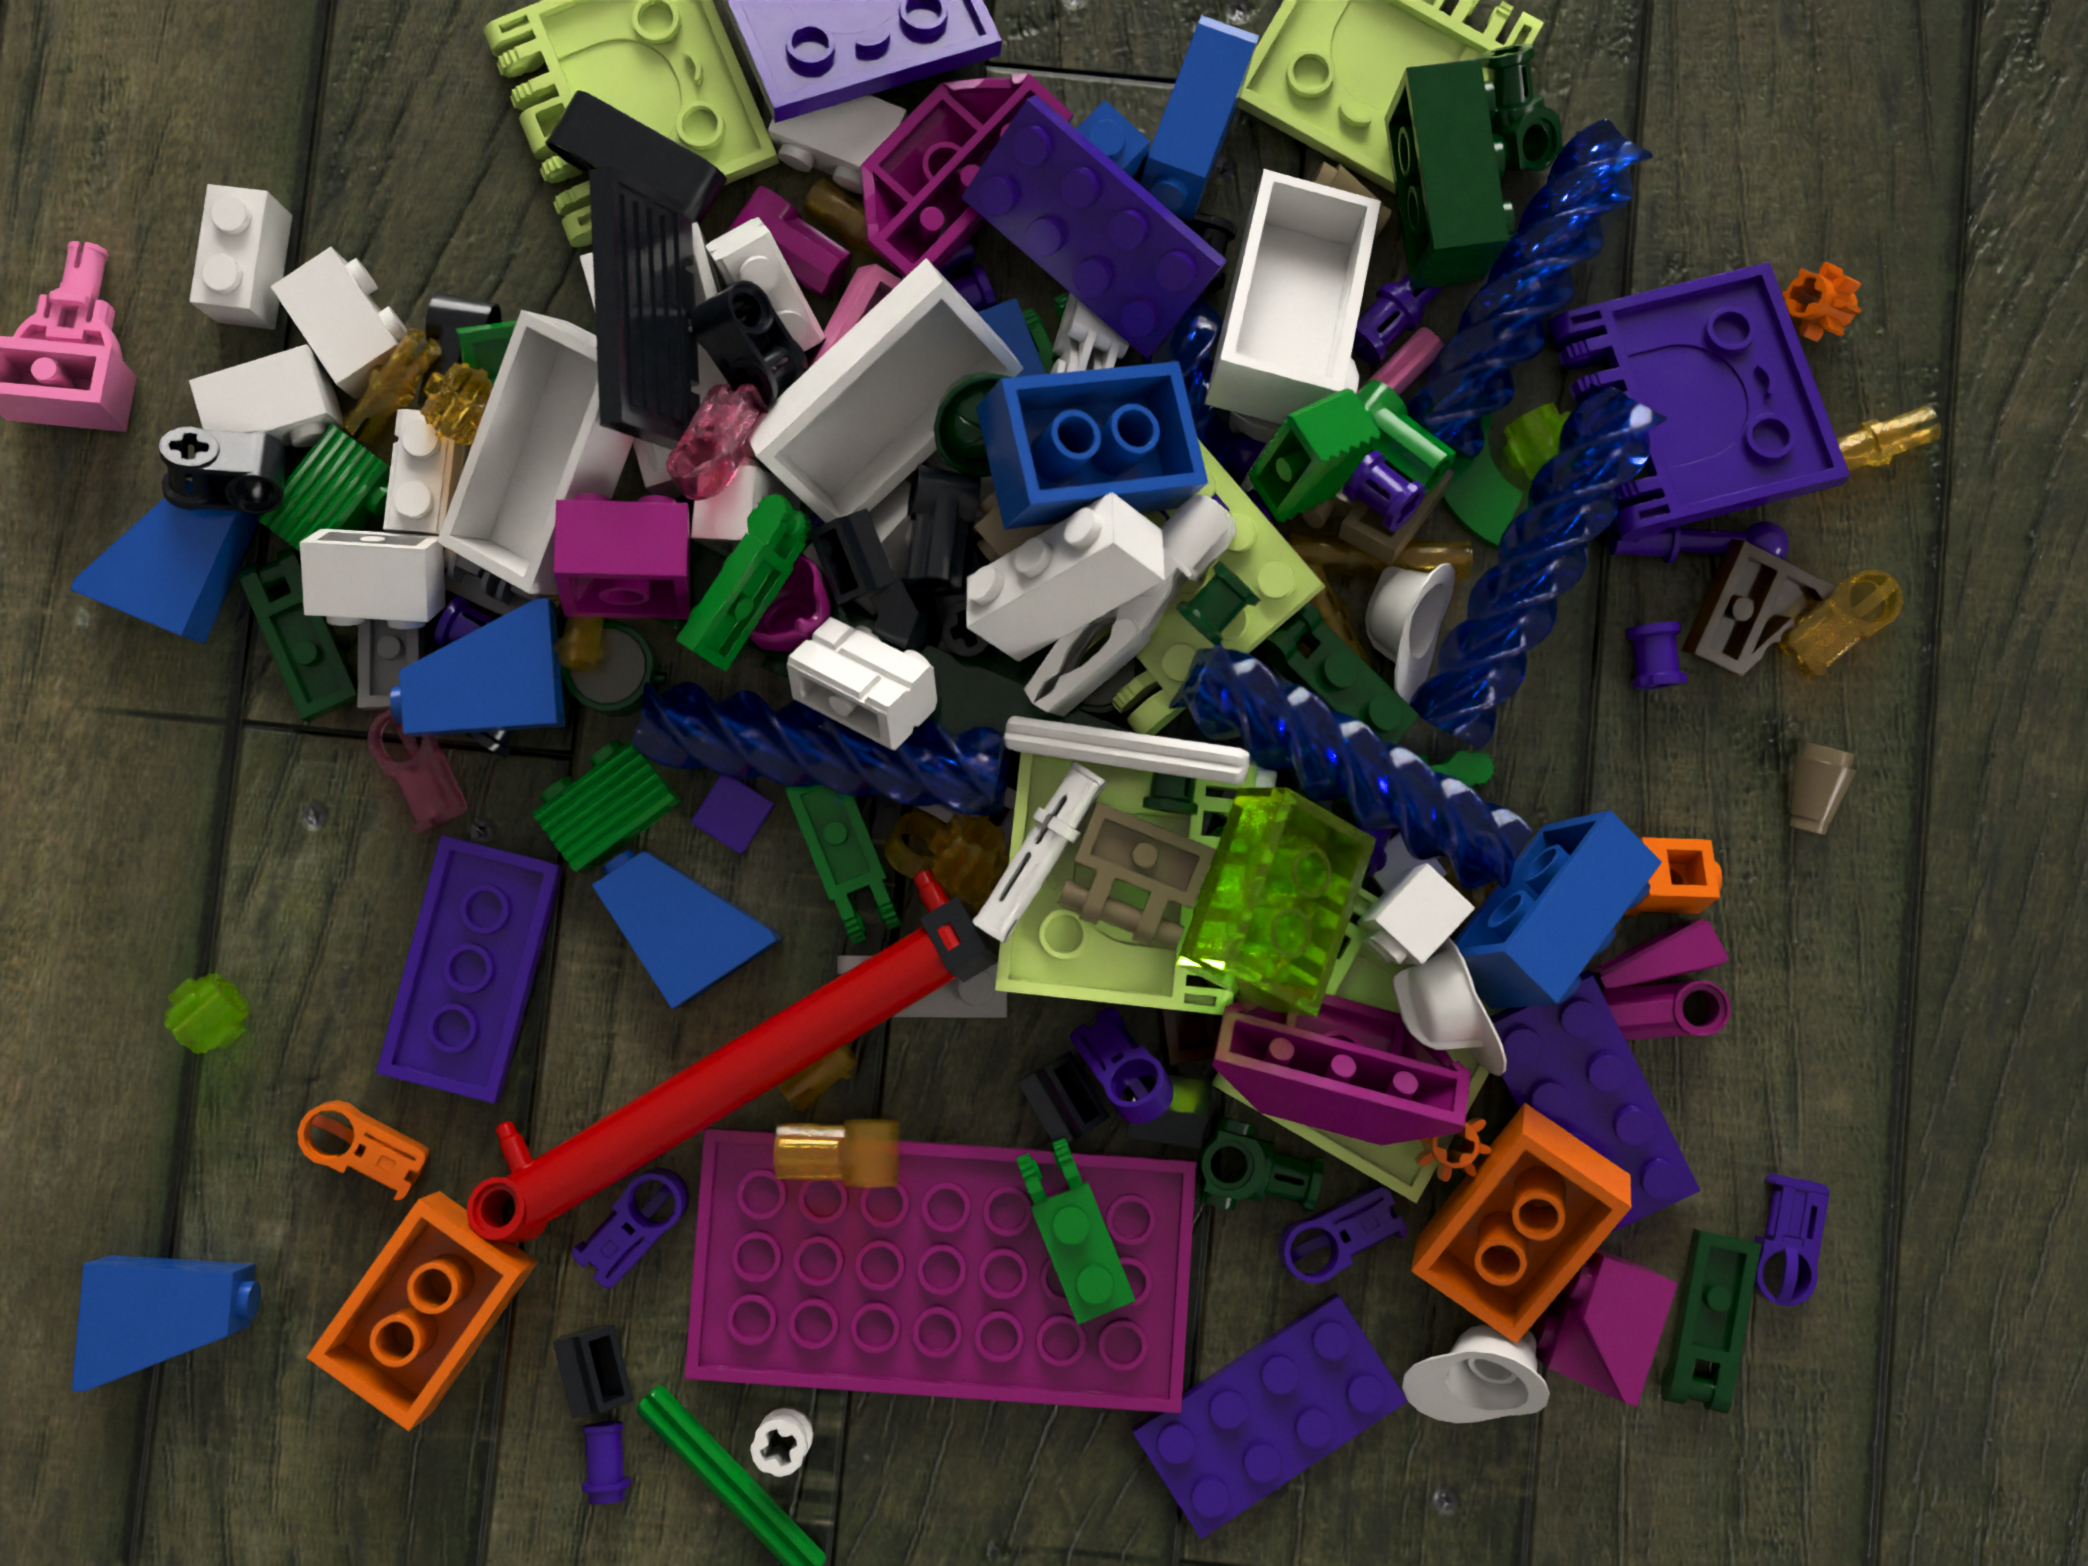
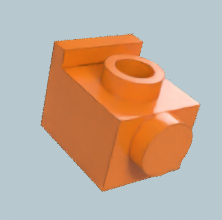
(1685, 879)

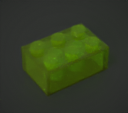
(1277, 900)

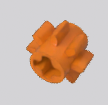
(1822, 301)
(1457, 1157)

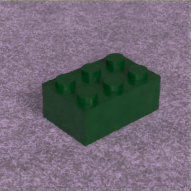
(1448, 174)

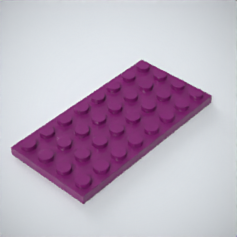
(935, 1278)

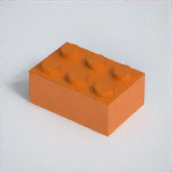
(1522, 1223)
(421, 1311)

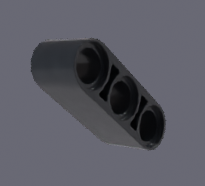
(599, 135)

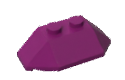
(928, 162)
(1342, 1071)

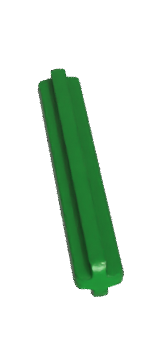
(728, 1480)

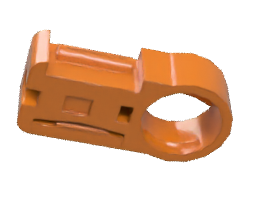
(374, 1150)

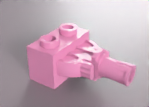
(65, 357)

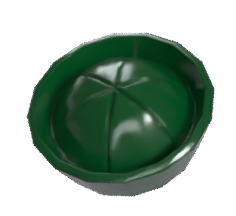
(958, 426)

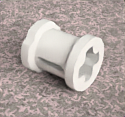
(776, 1459)

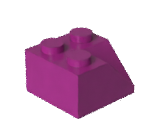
(623, 557)
(1606, 1325)

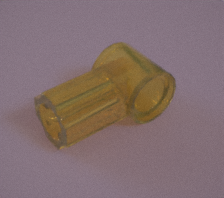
(857, 1152)

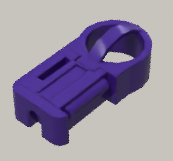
(1120, 1063)
(1347, 1227)
(1796, 1227)
(629, 1231)

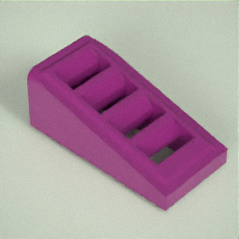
(1676, 951)

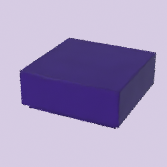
(733, 813)

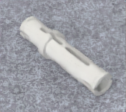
(1040, 851)

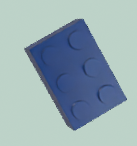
(1090, 433)
(1556, 911)

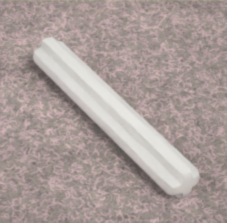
(1127, 750)

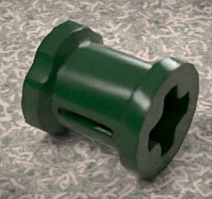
(1217, 603)
(1171, 794)

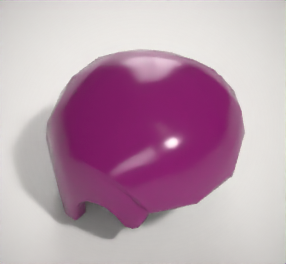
(795, 611)

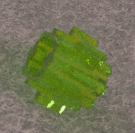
(1534, 438)
(206, 1013)

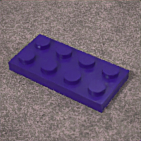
(1092, 227)
(470, 969)
(1584, 1078)
(1269, 1415)

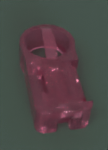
(715, 435)
(423, 779)

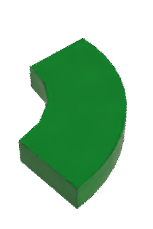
(1481, 496)

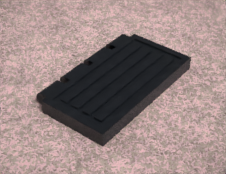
(643, 308)

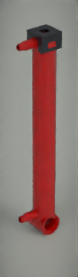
(733, 1075)

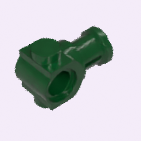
(1521, 120)
(1258, 1170)

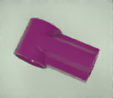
(811, 256)
(1657, 1009)

